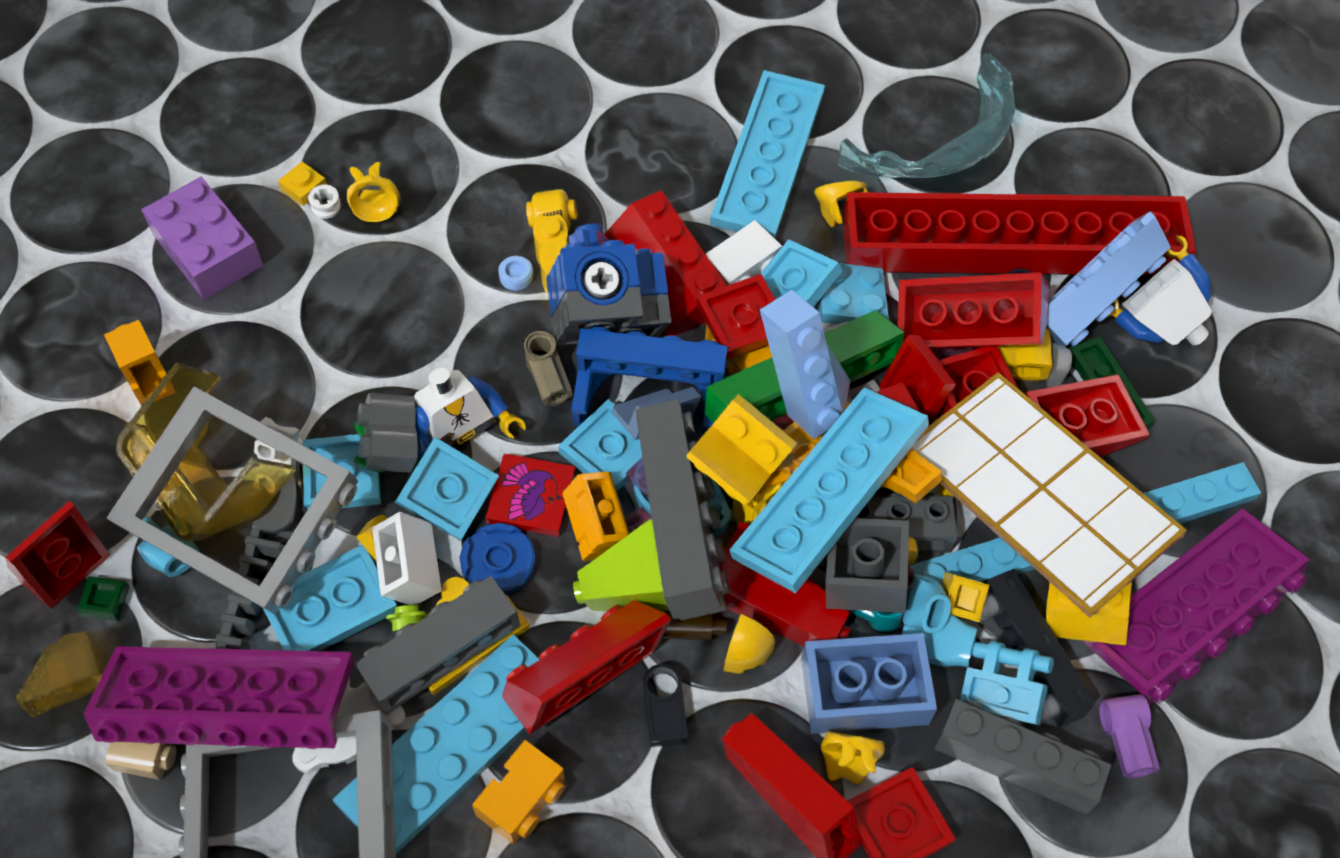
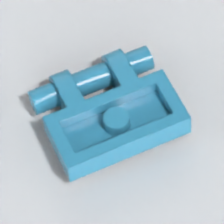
(1003, 694)

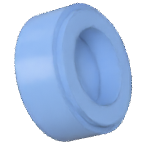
(516, 273)

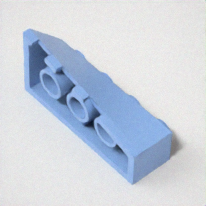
(1106, 278)
(806, 368)

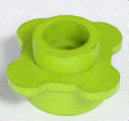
(405, 615)

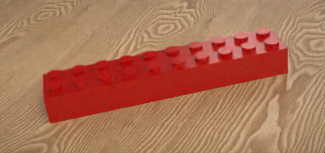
(998, 230)

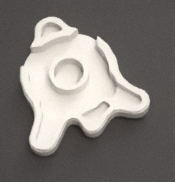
(353, 702)

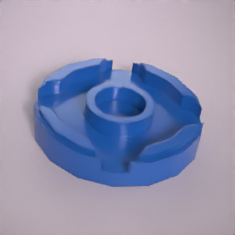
(501, 553)

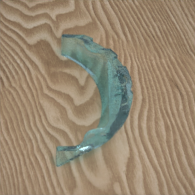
(961, 153)

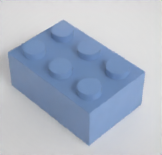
(868, 683)

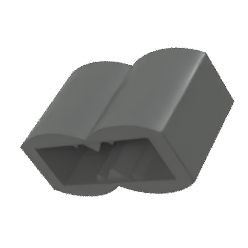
(388, 432)

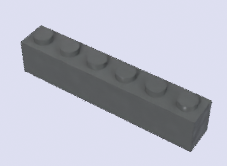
(677, 511)

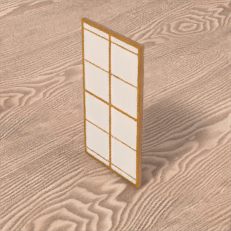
(1047, 494)

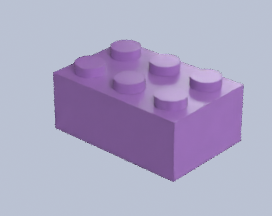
(202, 237)

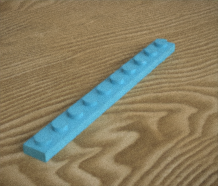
(1180, 500)

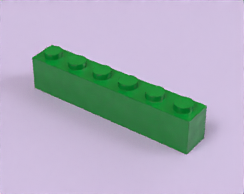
(858, 345)

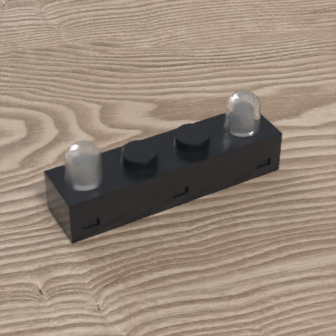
(1025, 627)

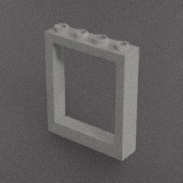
(167, 455)
(374, 786)

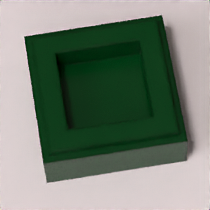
(103, 598)

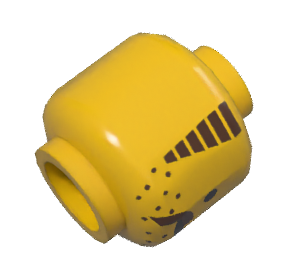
(551, 203)

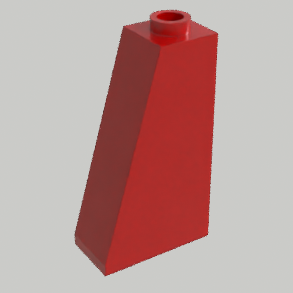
(792, 615)
(793, 789)

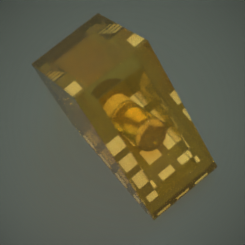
(62, 674)

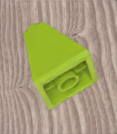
(623, 574)

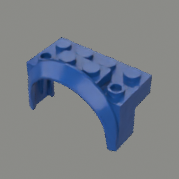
(636, 354)

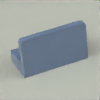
(626, 413)

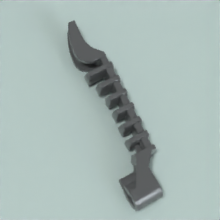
(266, 542)

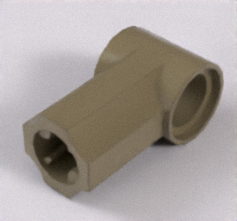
(547, 369)

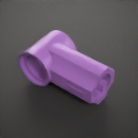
(1129, 723)

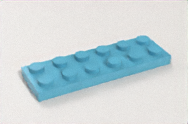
(768, 153)
(829, 489)
(450, 744)

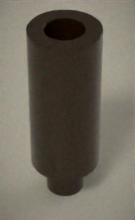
(694, 628)

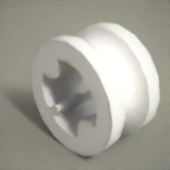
(324, 192)

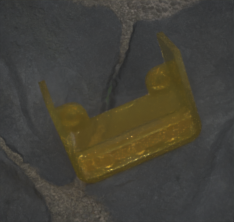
(196, 497)

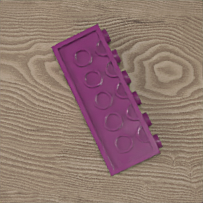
(1203, 604)
(220, 697)

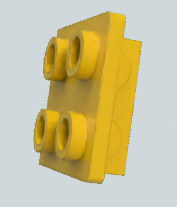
(741, 450)

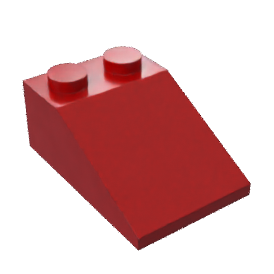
(1094, 412)
(57, 556)

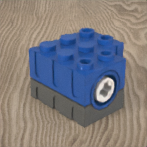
(607, 289)

